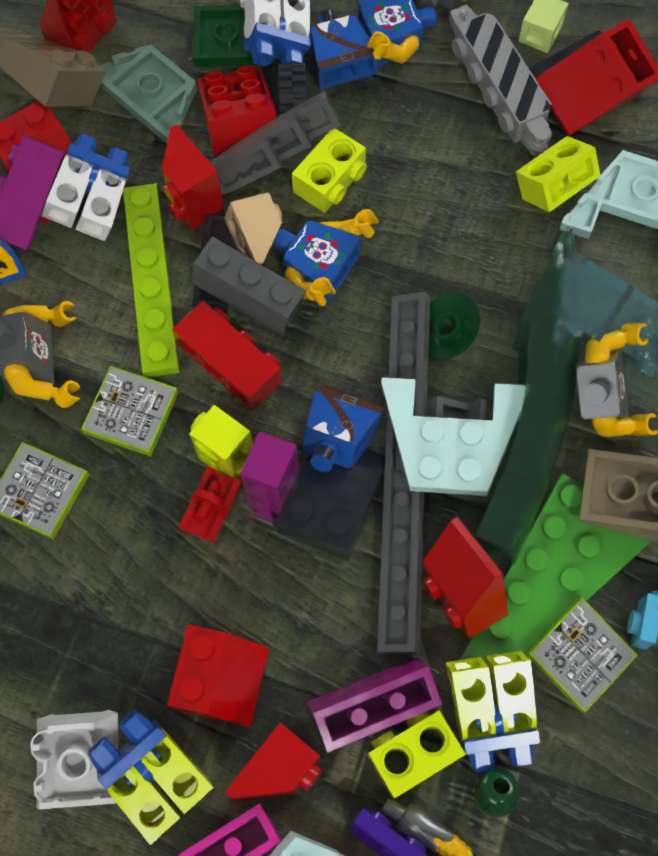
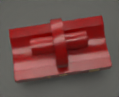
(210, 505)

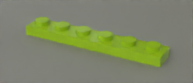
(150, 281)

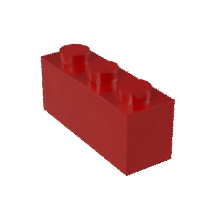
(228, 355)

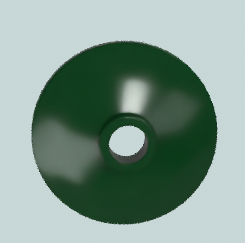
(452, 325)

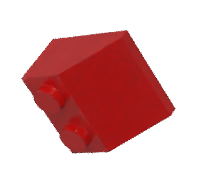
(189, 181)
(464, 581)
(218, 676)
(277, 768)

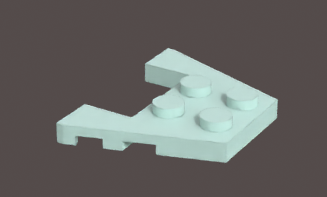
(624, 190)
(451, 452)

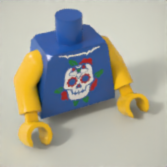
(394, 27)
(323, 254)

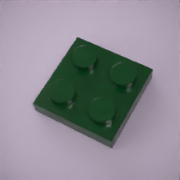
(220, 36)

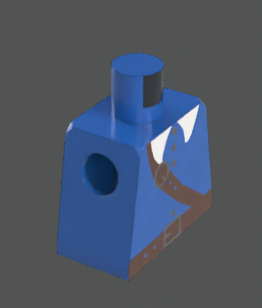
(340, 50)
(339, 428)

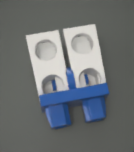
(276, 30)
(90, 175)

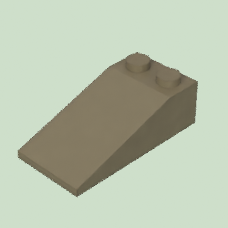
(50, 70)
(621, 494)

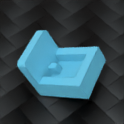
(644, 622)

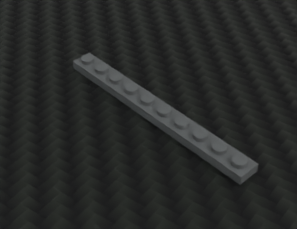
(403, 509)

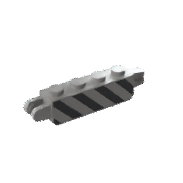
(502, 78)

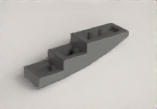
(275, 141)

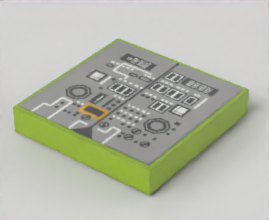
(130, 411)
(39, 490)
(581, 654)

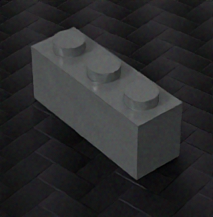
(247, 285)

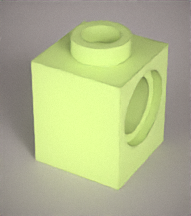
(543, 23)

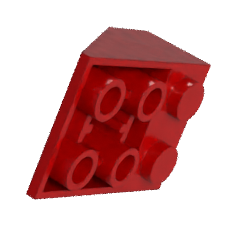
(77, 22)
(599, 77)
(235, 105)

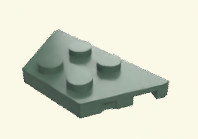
(150, 88)

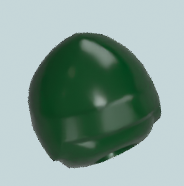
(497, 793)

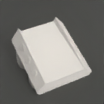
(63, 763)

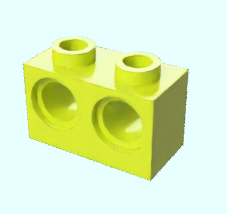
(323, 166)
(558, 173)
(221, 441)
(420, 762)

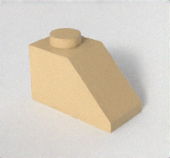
(254, 225)

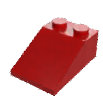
(38, 124)

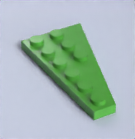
(553, 569)

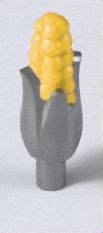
(425, 829)

